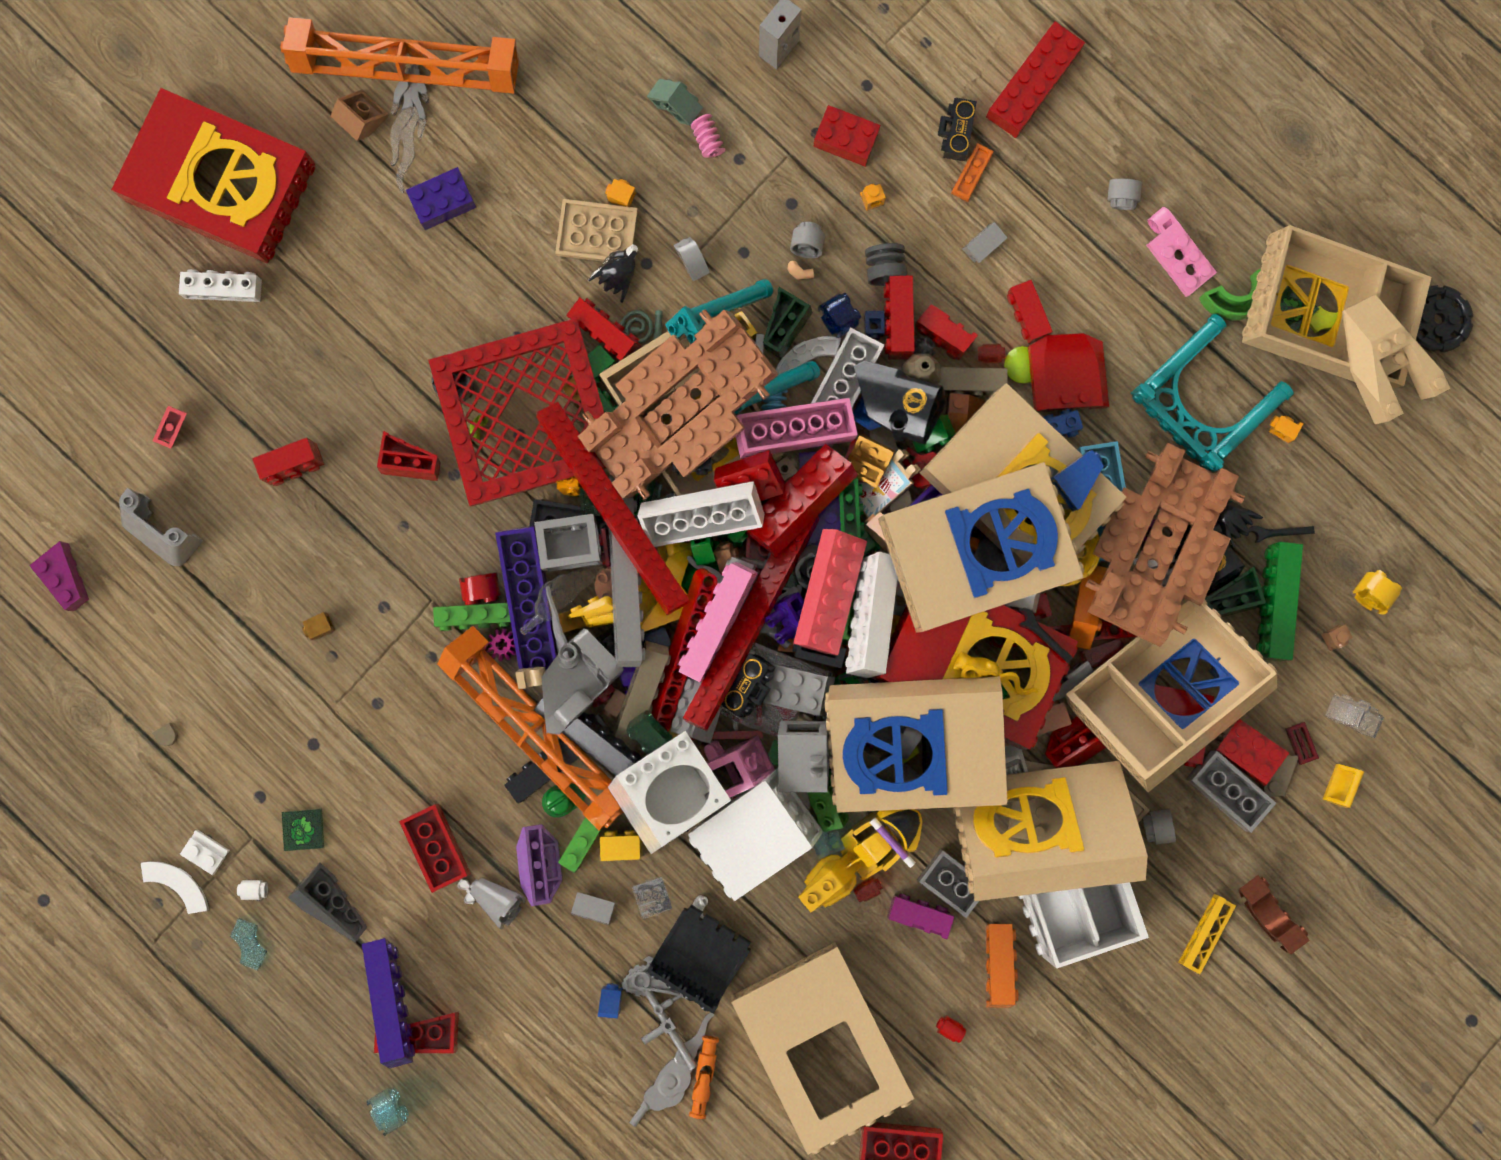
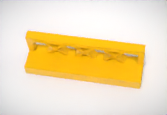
(1203, 931)

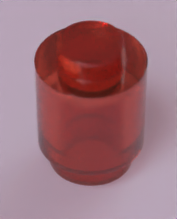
(991, 353)
(868, 889)

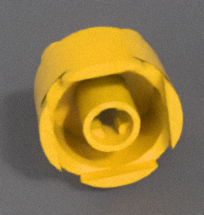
(1377, 592)

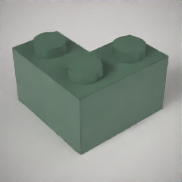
(675, 99)

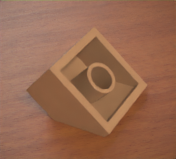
(358, 114)

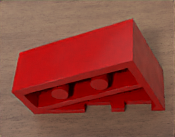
(945, 332)
(406, 460)

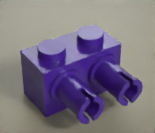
(788, 612)

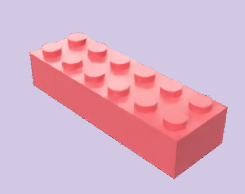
(830, 592)

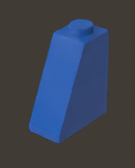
(1078, 478)

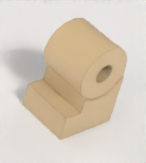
(529, 677)

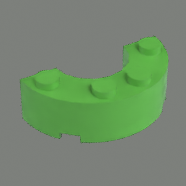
(1226, 305)

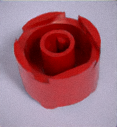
(480, 587)

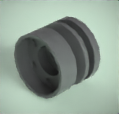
(885, 262)

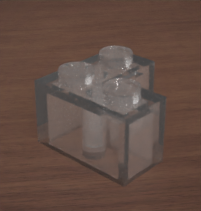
(1354, 714)

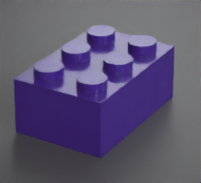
(441, 198)

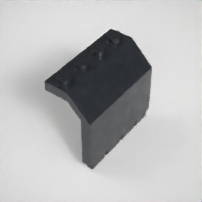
(699, 958)

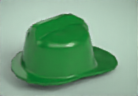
(557, 803)

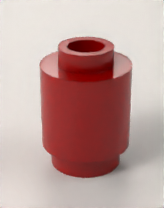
(951, 1029)

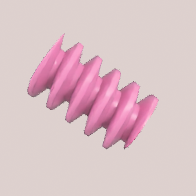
(706, 136)

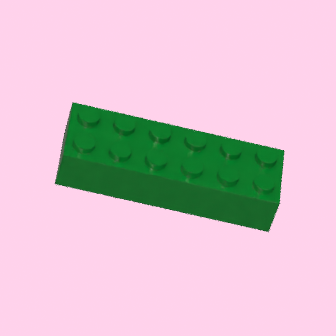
(1281, 598)

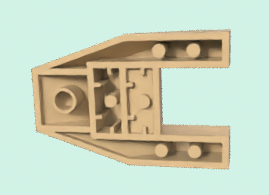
(1381, 346)

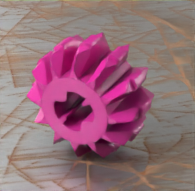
(499, 639)

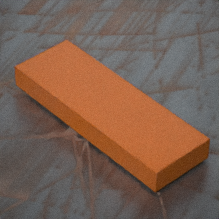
(972, 172)

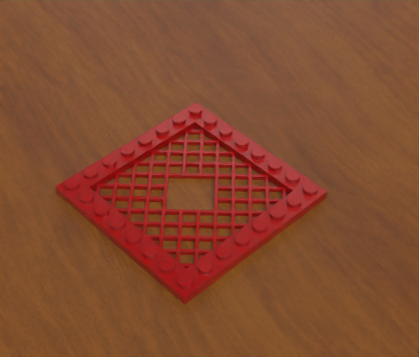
(496, 351)

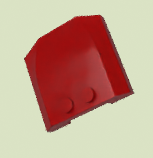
(1068, 373)

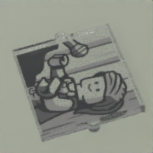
(652, 897)

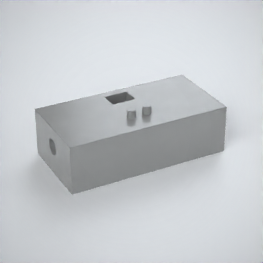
(779, 32)

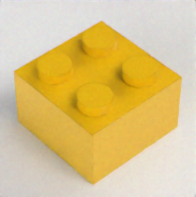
(620, 846)

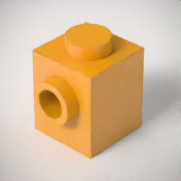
(620, 193)

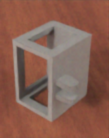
(568, 543)
(803, 757)

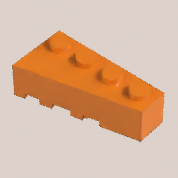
(1084, 623)
(1001, 966)

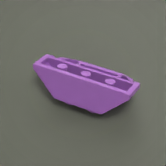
(538, 864)

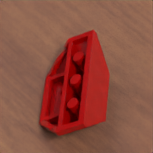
(1072, 745)

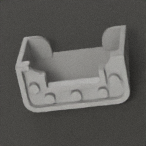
(173, 546)

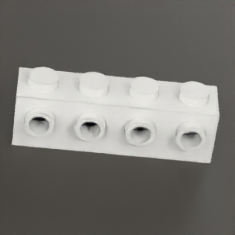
(220, 286)

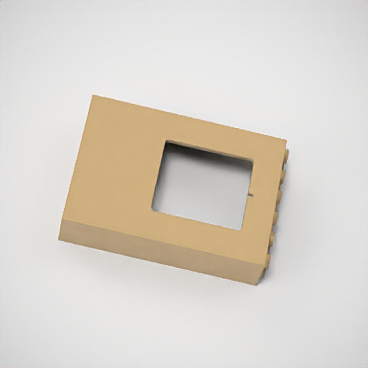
(800, 1005)

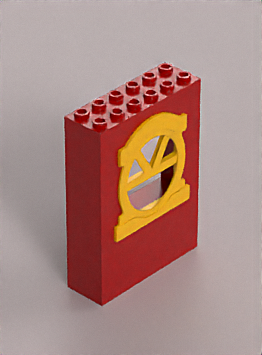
(169, 153)
(934, 652)

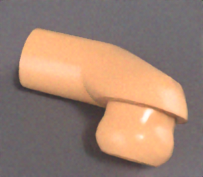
(798, 273)

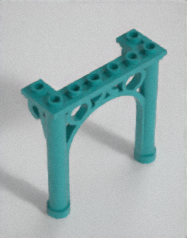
(689, 322)
(1149, 392)

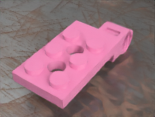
(1173, 238)

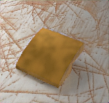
(870, 459)

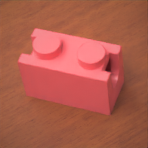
(169, 426)

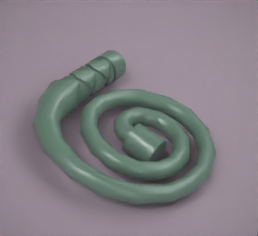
(635, 330)

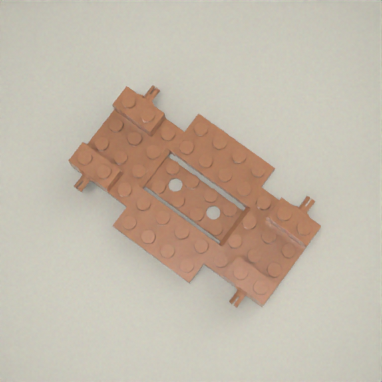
(633, 445)
(1184, 497)

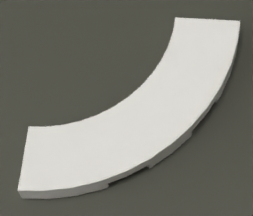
(807, 351)
(177, 880)

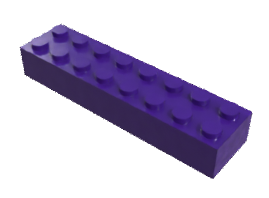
(522, 585)

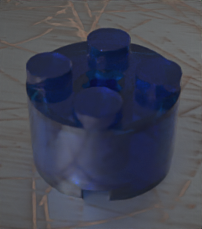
(839, 315)

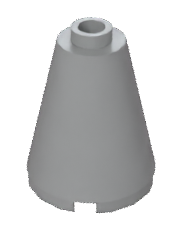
(497, 901)

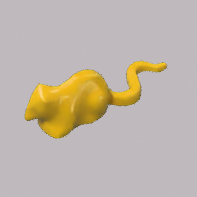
(982, 667)

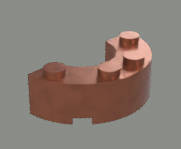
(1270, 917)

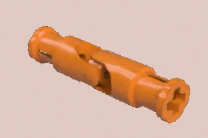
(701, 1090)

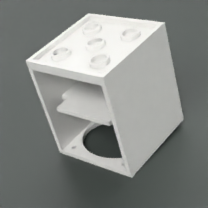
(668, 792)
(755, 836)
(1083, 922)

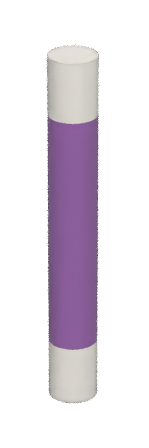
(892, 842)

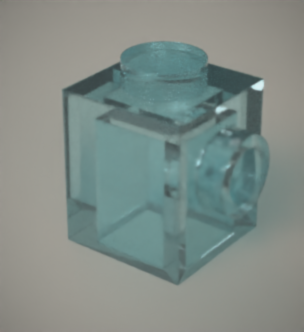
(828, 844)

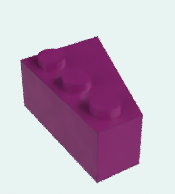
(61, 577)
(920, 915)

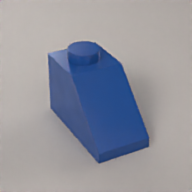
(610, 1001)

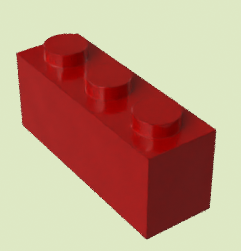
(1029, 311)

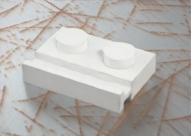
(204, 852)

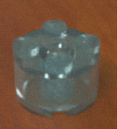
(387, 1111)

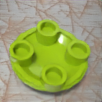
(1018, 365)

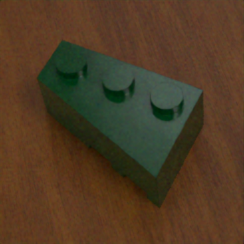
(786, 322)
(1238, 595)

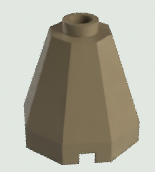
(923, 368)

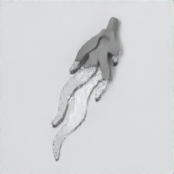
(406, 121)

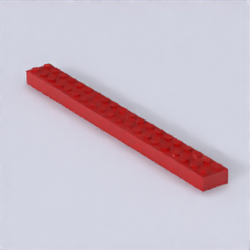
(612, 509)
(745, 632)

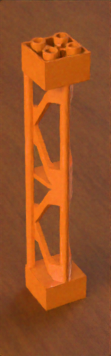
(303, 43)
(471, 648)

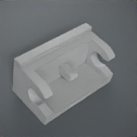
(984, 243)
(593, 908)

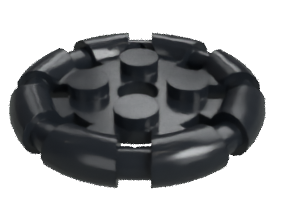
(1450, 320)

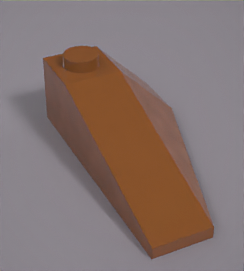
(961, 409)

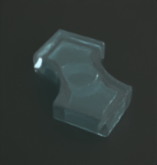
(251, 952)

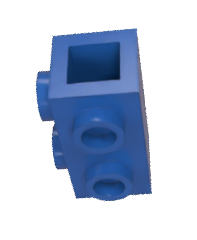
(1067, 423)

